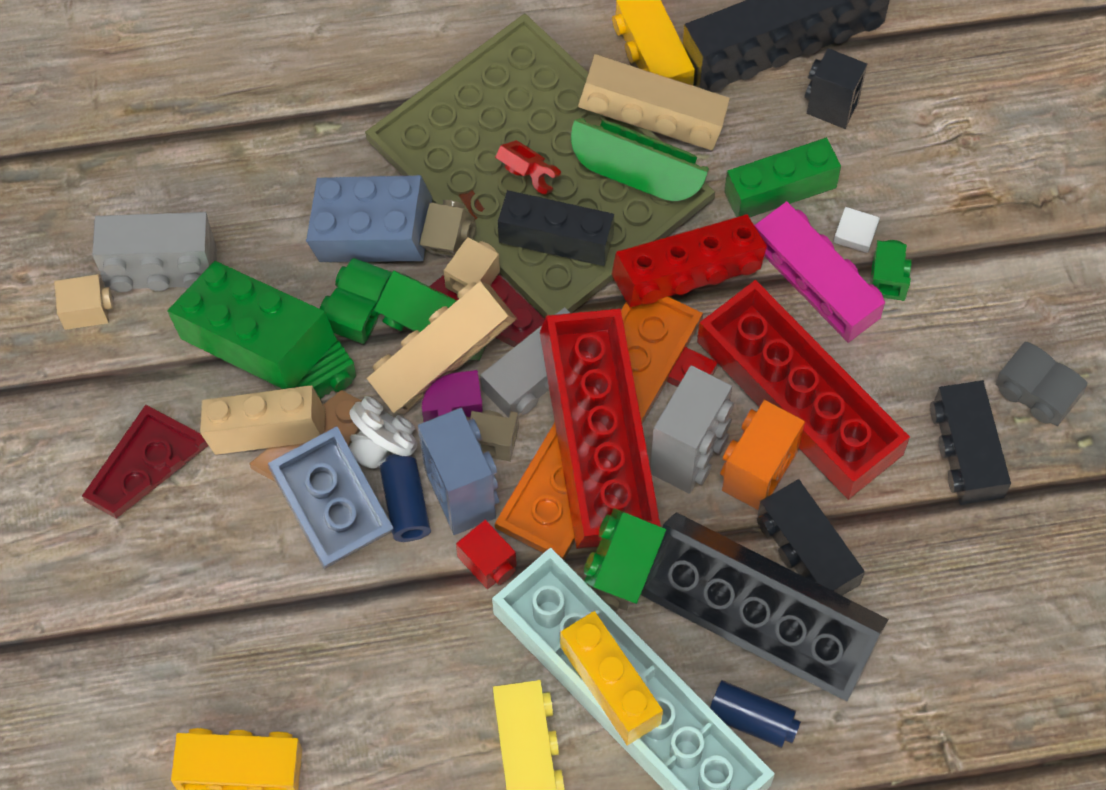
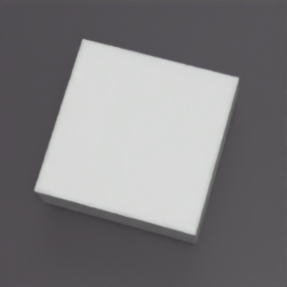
(856, 230)

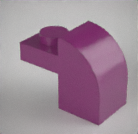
(452, 393)

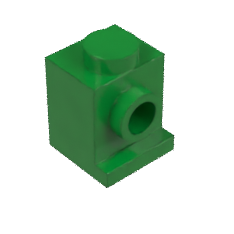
(891, 269)

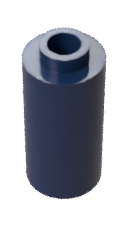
(404, 498)
(755, 714)

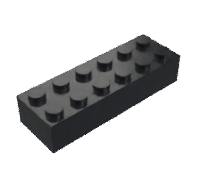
(770, 33)
(763, 606)

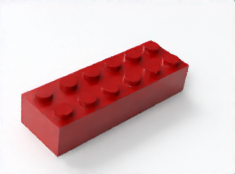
(783, 364)
(597, 420)

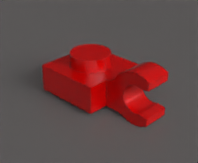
(524, 161)

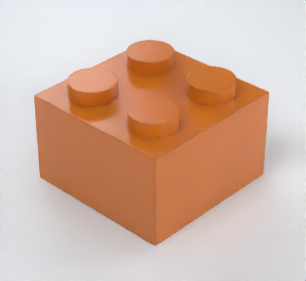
(762, 454)

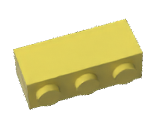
(525, 738)

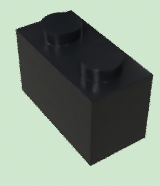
(835, 87)

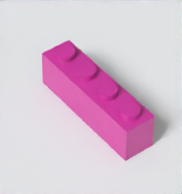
(820, 272)

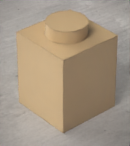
(471, 264)
(82, 301)

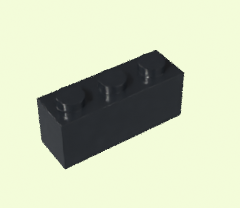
(555, 228)
(970, 442)
(808, 539)

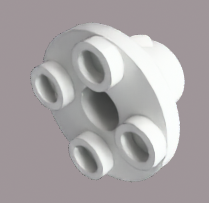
(379, 434)

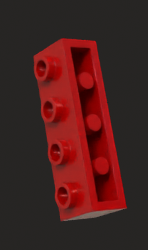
(688, 260)

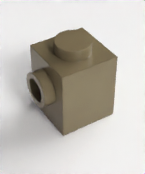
(447, 228)

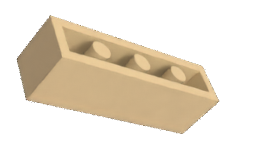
(654, 102)
(441, 347)

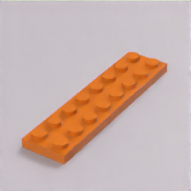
(539, 504)

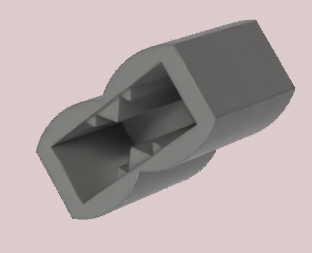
(1041, 384)

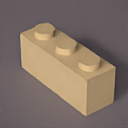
(262, 420)

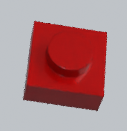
(686, 359)

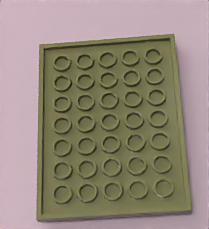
(527, 92)

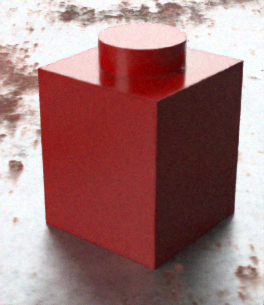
(487, 555)

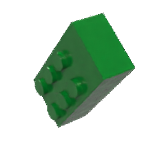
(252, 325)

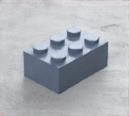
(368, 218)
(459, 470)
(330, 497)

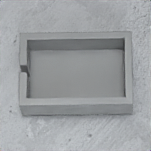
(152, 250)
(691, 430)

